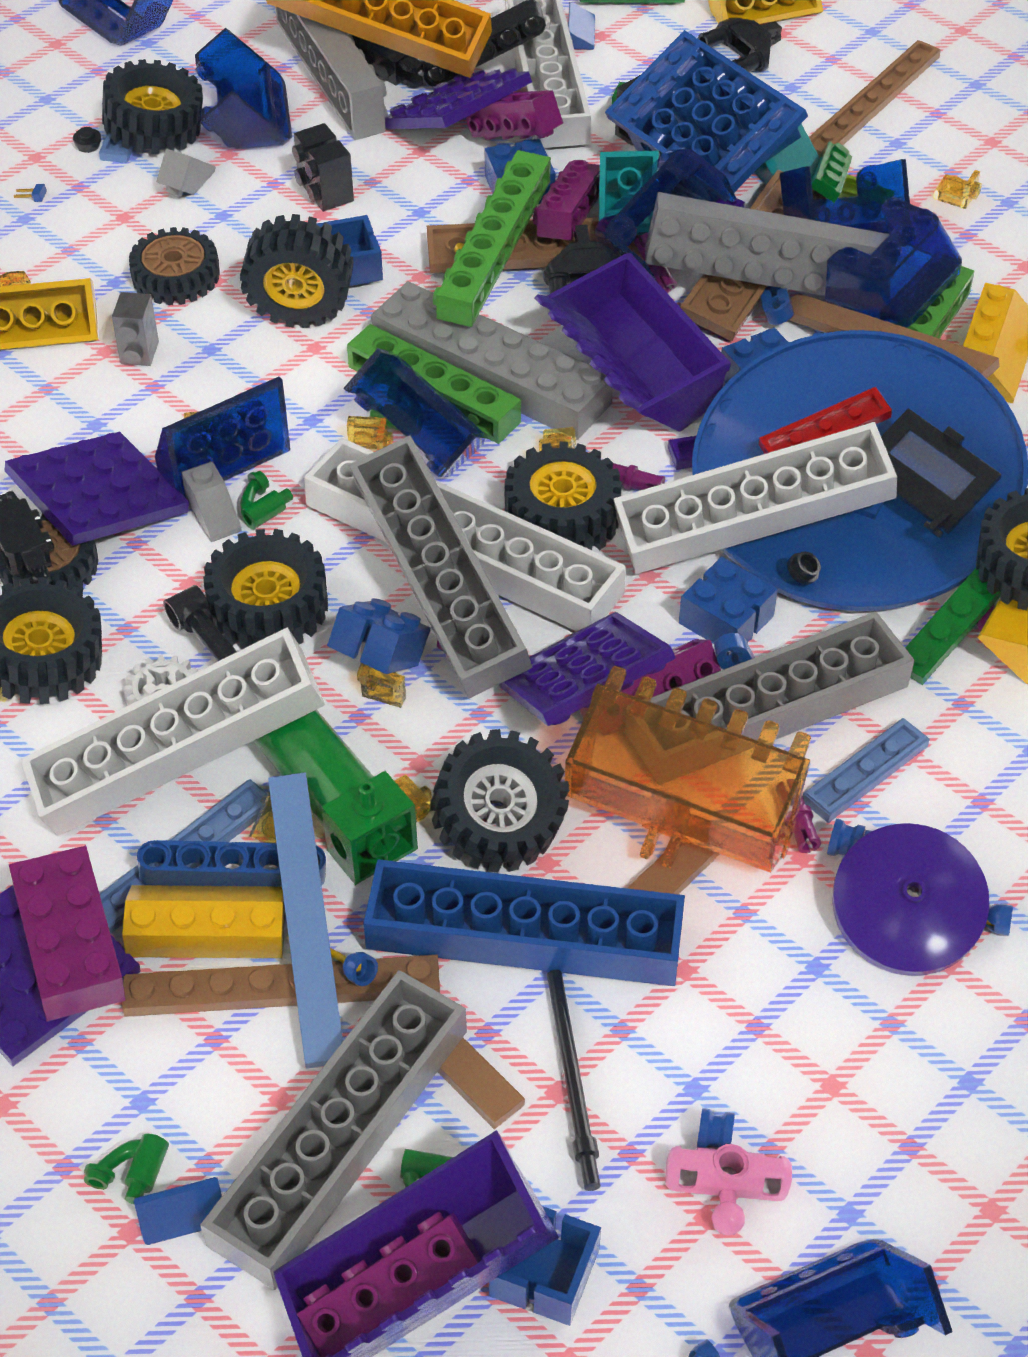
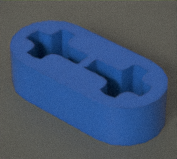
(777, 305)
(734, 642)

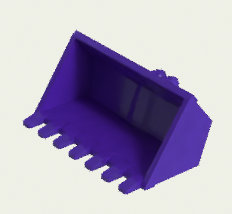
(640, 341)
(491, 1205)

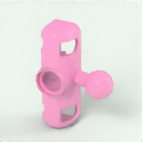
(712, 1180)

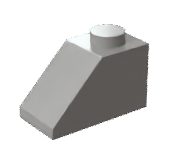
(183, 173)
(210, 501)

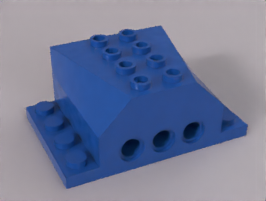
(709, 106)

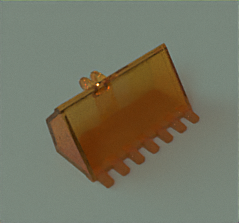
(687, 774)

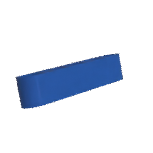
(213, 859)

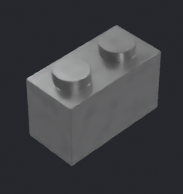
(135, 328)

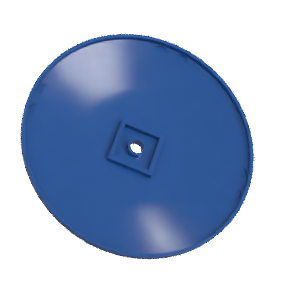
(882, 551)

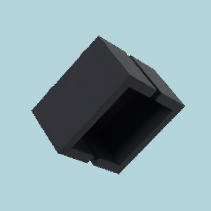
(323, 167)

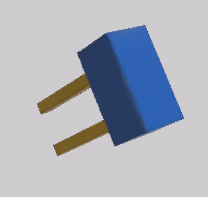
(38, 192)

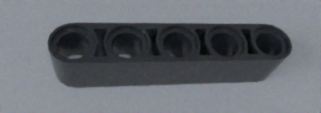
(520, 29)

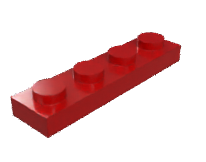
(845, 415)

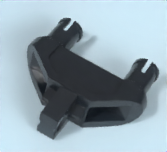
(746, 39)
(577, 260)

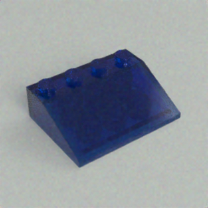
(230, 434)

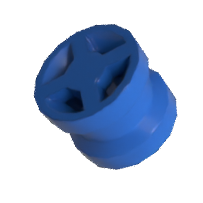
(844, 837)
(715, 1129)

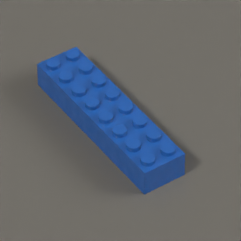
(524, 922)

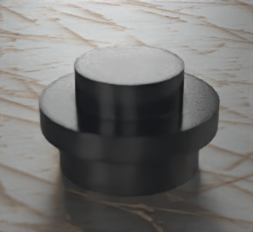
(87, 139)
(804, 567)

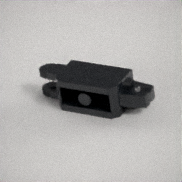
(391, 64)
(21, 540)

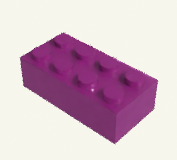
(67, 933)

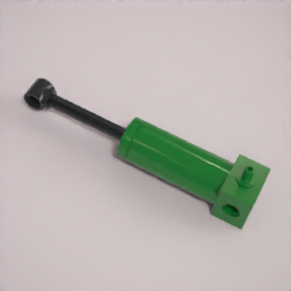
(360, 812)

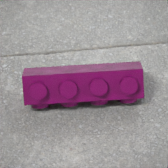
(517, 115)
(568, 200)
(692, 662)
(388, 1284)

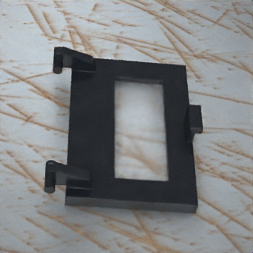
(936, 471)

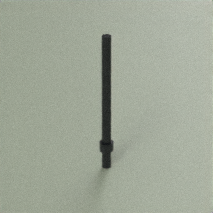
(584, 1145)

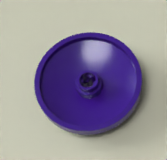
(906, 931)

